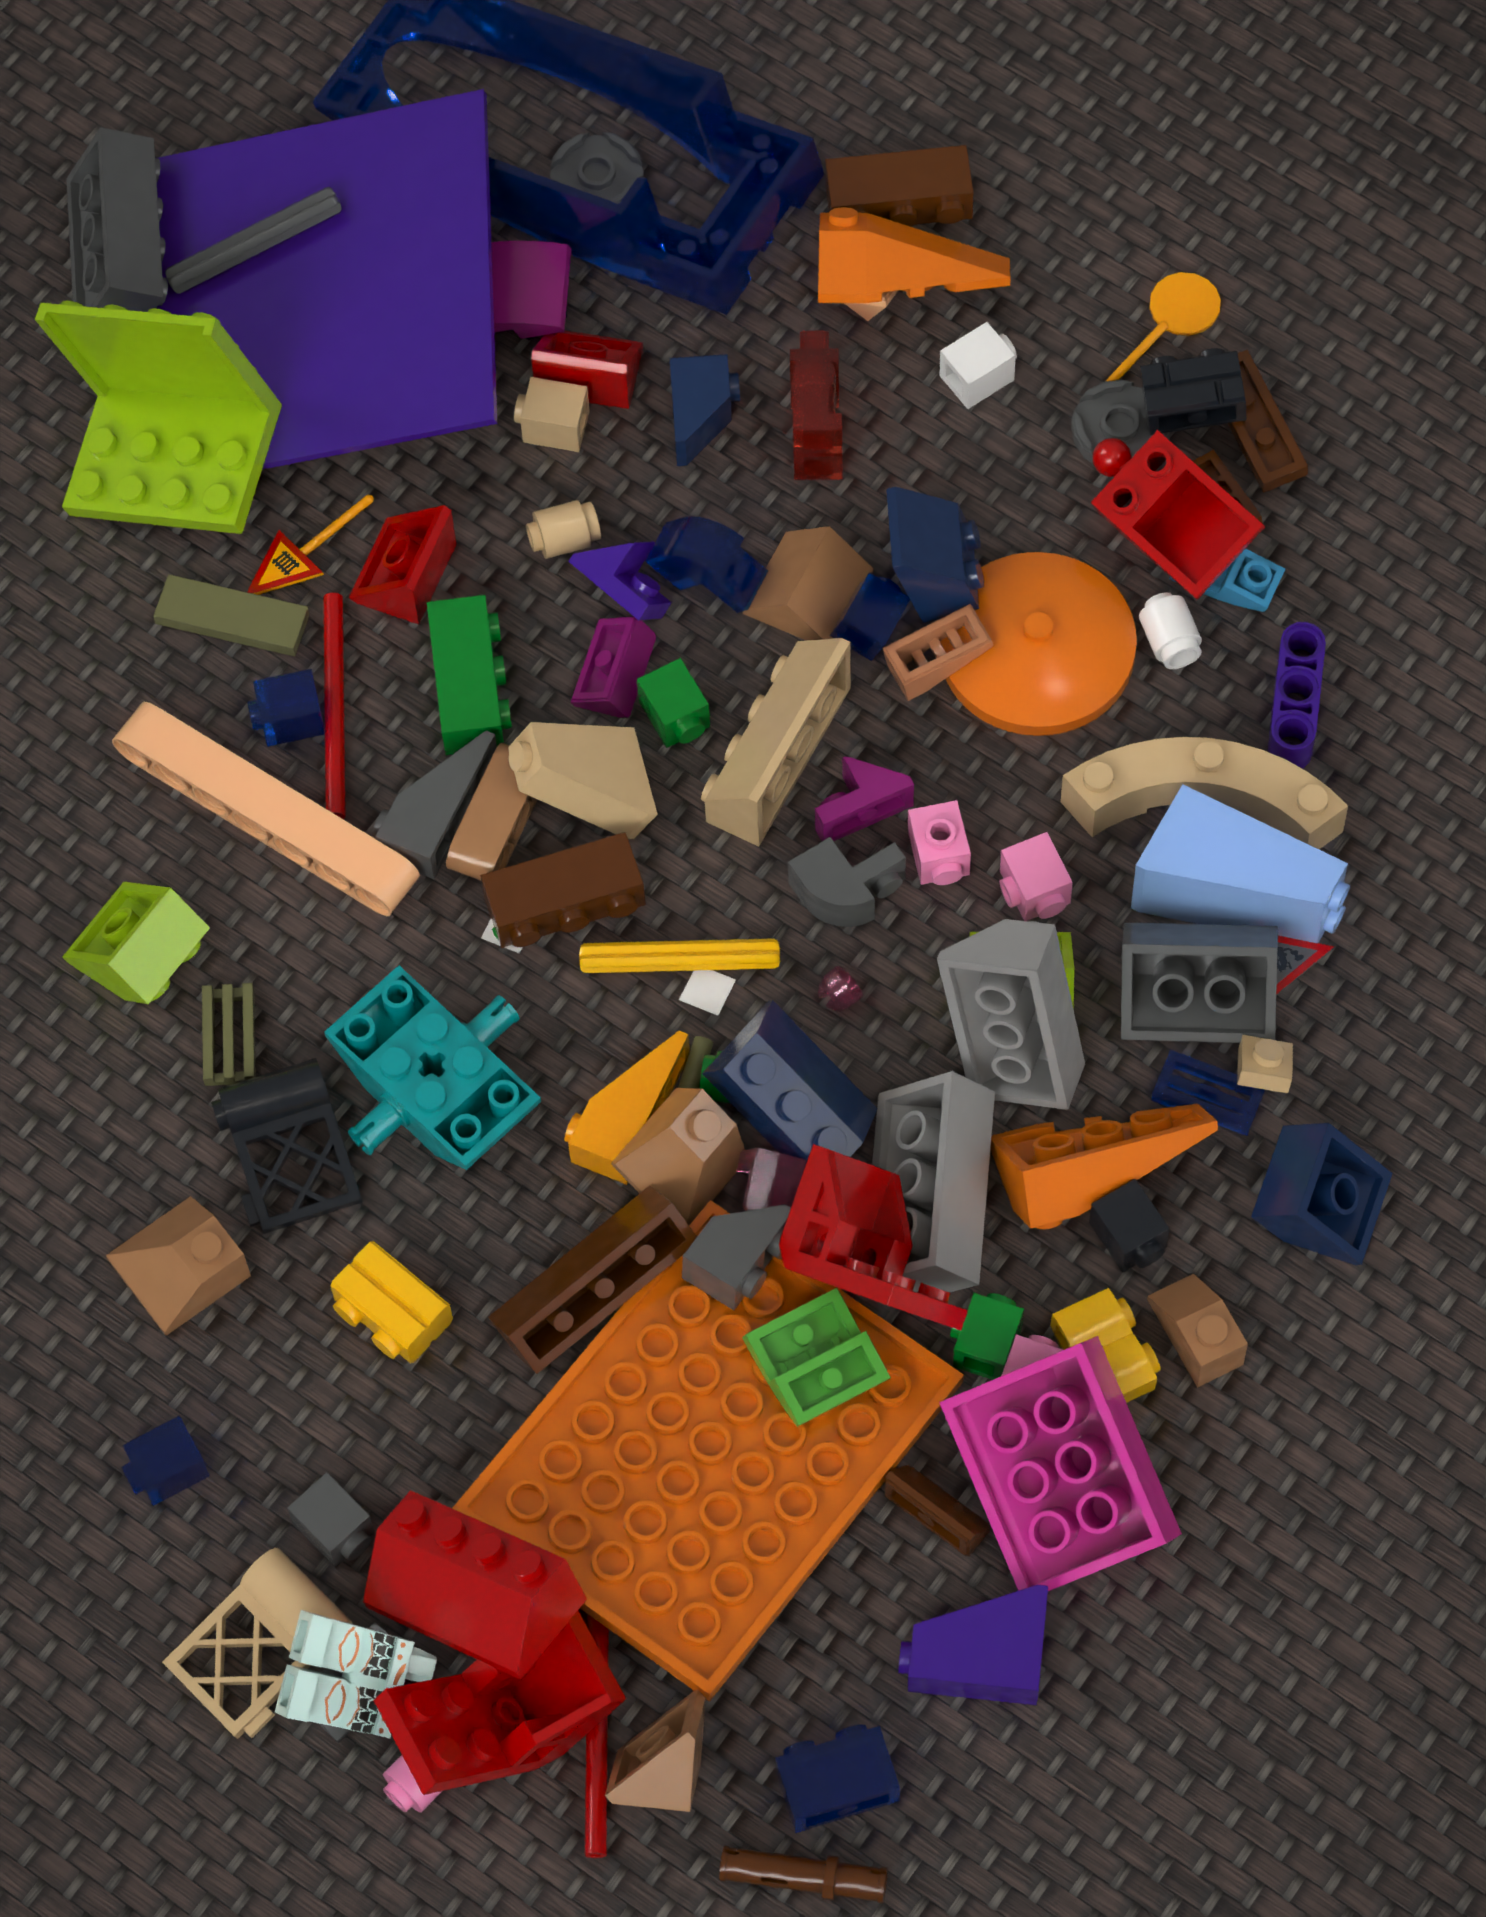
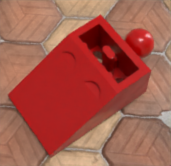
(1175, 513)

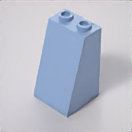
(1235, 870)

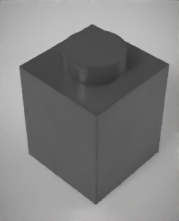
(332, 1521)

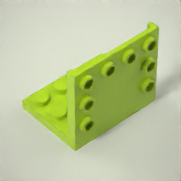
(173, 419)

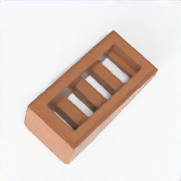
(931, 673)

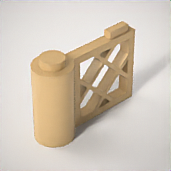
(275, 1595)

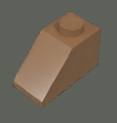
(1199, 1329)

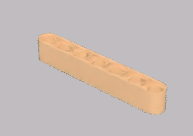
(266, 808)

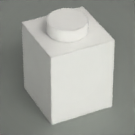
(978, 364)

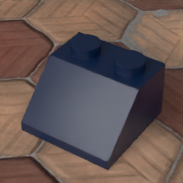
(934, 553)
(1322, 1192)

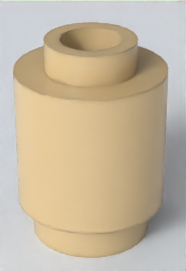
(563, 528)

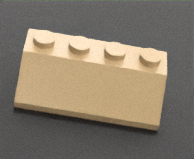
(779, 738)

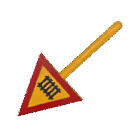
(288, 564)

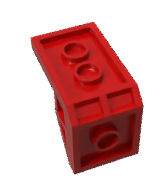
(856, 1236)
(501, 1726)

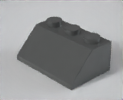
(1198, 982)

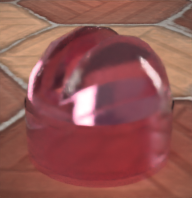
(841, 988)

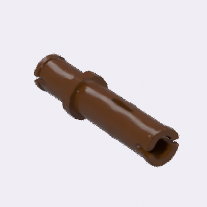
(804, 1874)

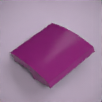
(530, 286)

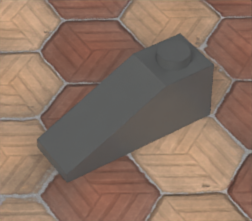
(432, 807)

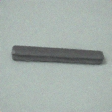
(253, 240)

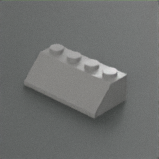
(1014, 1013)
(940, 1146)

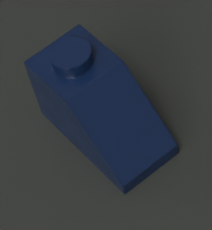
(701, 401)

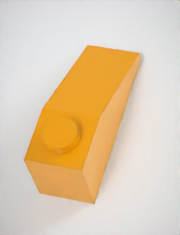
(624, 1107)

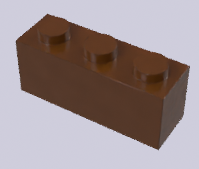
(904, 185)
(563, 891)

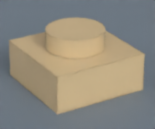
(1265, 1064)

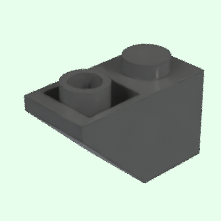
(733, 1253)

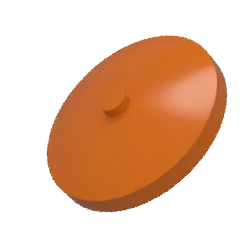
(1057, 649)

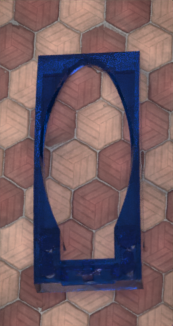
(684, 100)

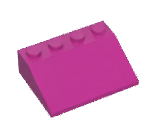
(1061, 1468)

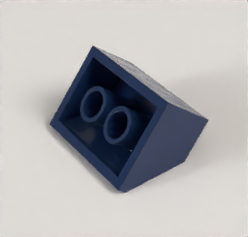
(790, 1088)

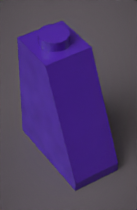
(981, 1650)

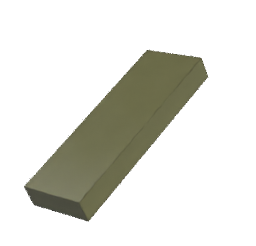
(231, 615)

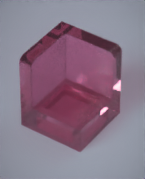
(771, 1178)

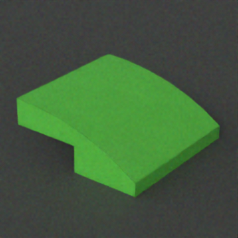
(816, 1357)

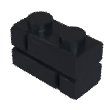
(1193, 391)

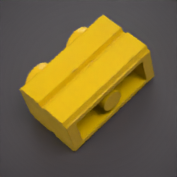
(390, 1303)

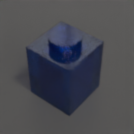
(871, 615)
(286, 708)
(163, 1461)

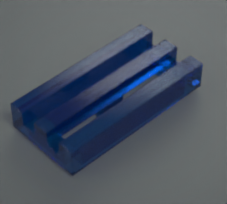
(1213, 1074)

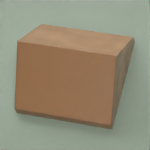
(808, 583)
(662, 1761)

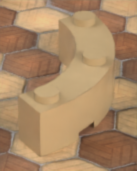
(1240, 776)

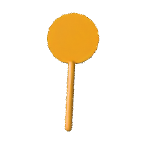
(1179, 305)

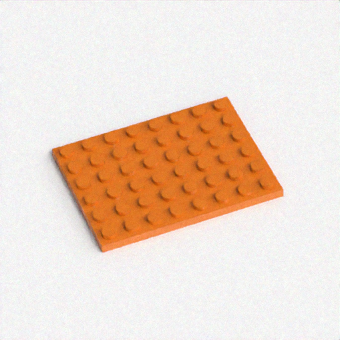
(685, 1477)

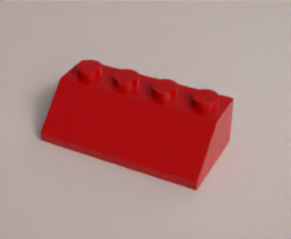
(469, 1584)

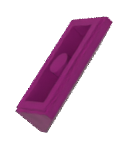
(613, 665)

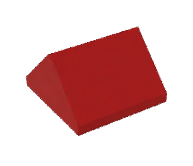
(599, 362)
(406, 563)

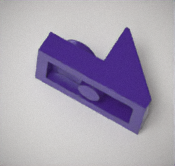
(617, 574)

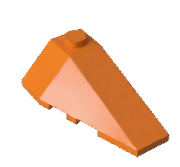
(876, 255)
(1065, 1171)

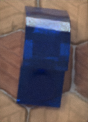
(710, 554)

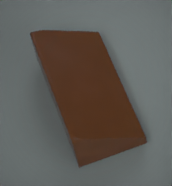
(935, 1509)

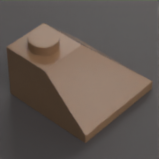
(683, 1151)
(180, 1264)

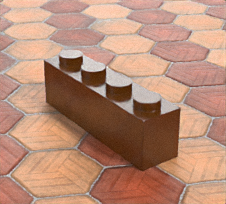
(593, 1279)

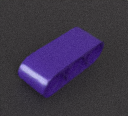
(1299, 676)

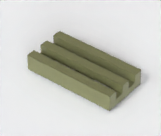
(227, 996)

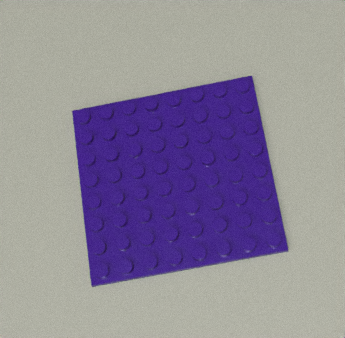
(374, 316)

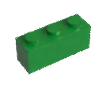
(467, 670)

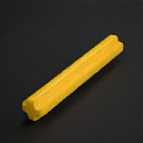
(679, 955)

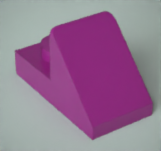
(872, 798)

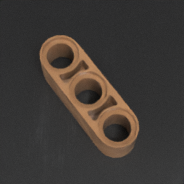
(491, 821)

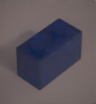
(837, 1777)

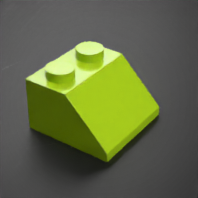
(138, 941)

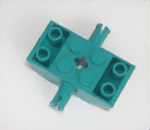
(398, 1045)

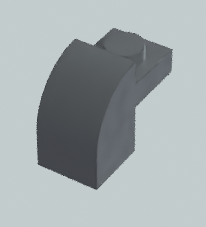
(841, 892)

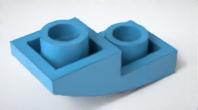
(1247, 582)

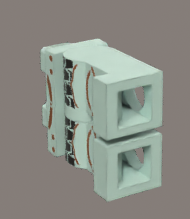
(368, 1664)

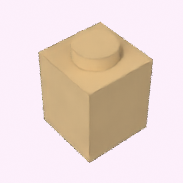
(553, 414)

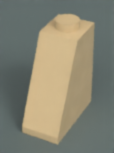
(586, 773)

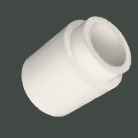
(1171, 630)

